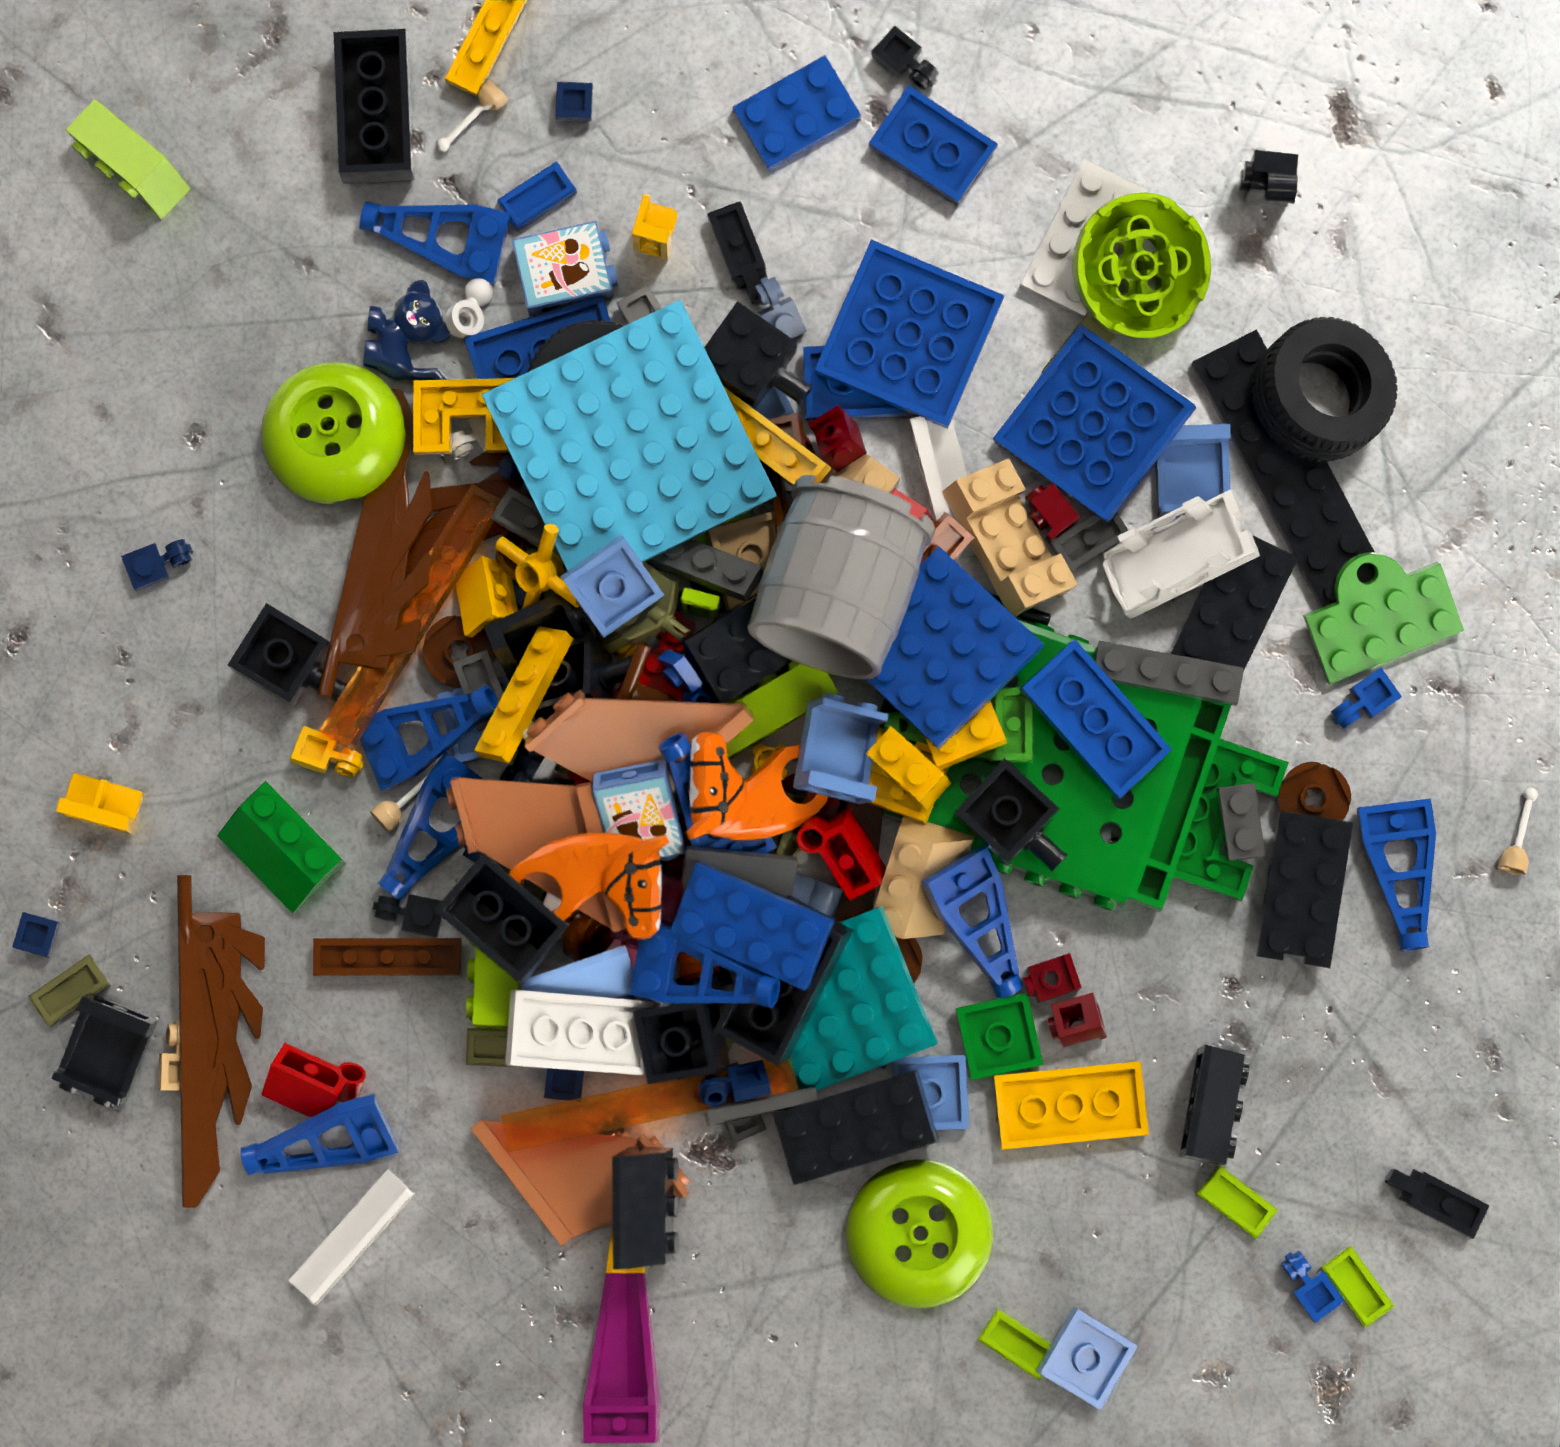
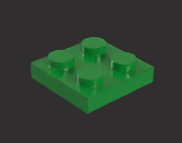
(999, 1036)

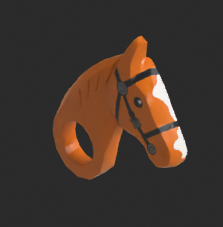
(742, 809)
(608, 863)

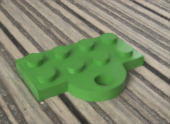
(1381, 616)

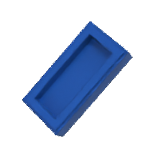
(537, 196)

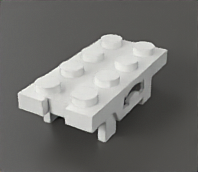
(1178, 555)

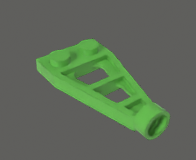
(1014, 716)

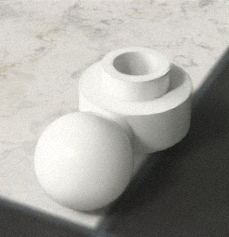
(478, 294)

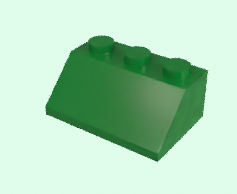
(280, 847)

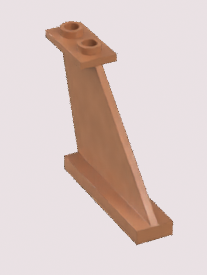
(620, 733)
(519, 817)
(567, 1179)

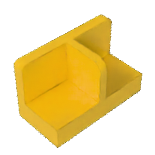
(654, 229)
(484, 595)
(101, 803)

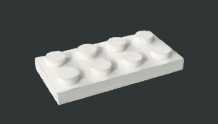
(1051, 268)
(574, 1032)

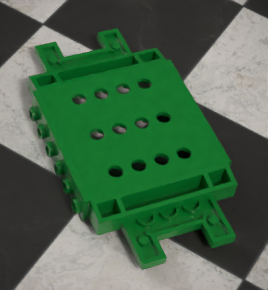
(1174, 811)

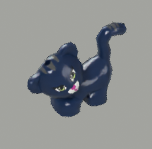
(414, 320)

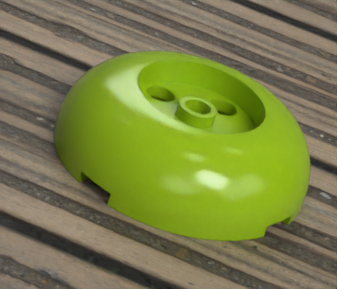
(1179, 262)
(366, 452)
(875, 1236)

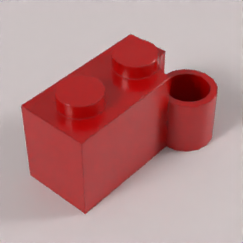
(845, 851)
(311, 1083)

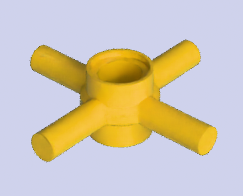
(540, 569)

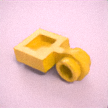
(316, 752)

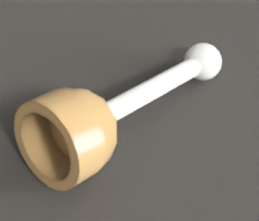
(489, 99)
(389, 813)
(1514, 858)

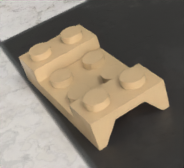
(1007, 538)

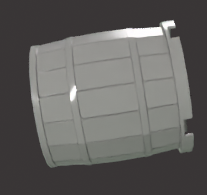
(840, 576)

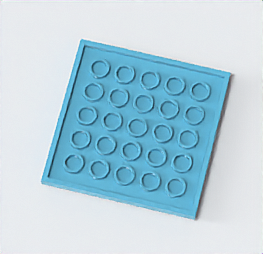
(630, 440)

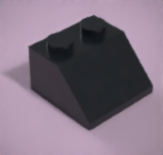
(680, 1041)

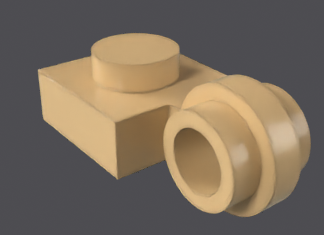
(170, 1063)

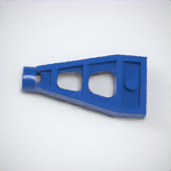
(484, 242)
(673, 749)
(387, 750)
(418, 820)
(1395, 823)
(960, 882)
(656, 968)
(363, 1121)

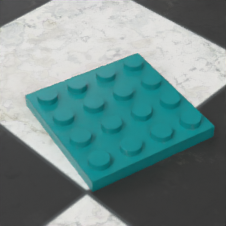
(865, 1012)

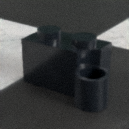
(1270, 178)

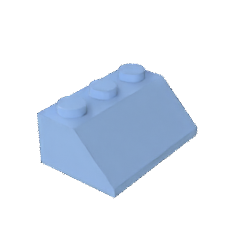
(597, 976)

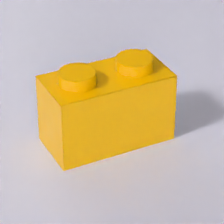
(908, 768)

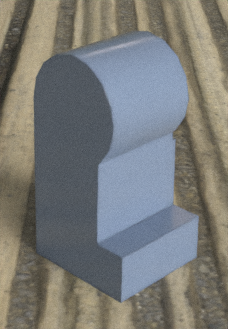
(817, 894)

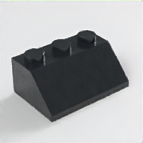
(502, 919)
(1213, 1105)
(644, 1207)

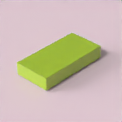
(700, 603)
(1237, 1202)
(1357, 1286)
(1015, 1342)

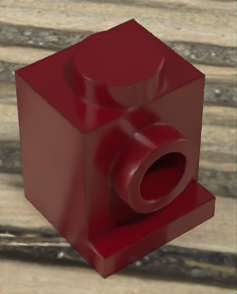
(838, 438)
(1051, 511)
(1065, 971)
(1083, 1009)

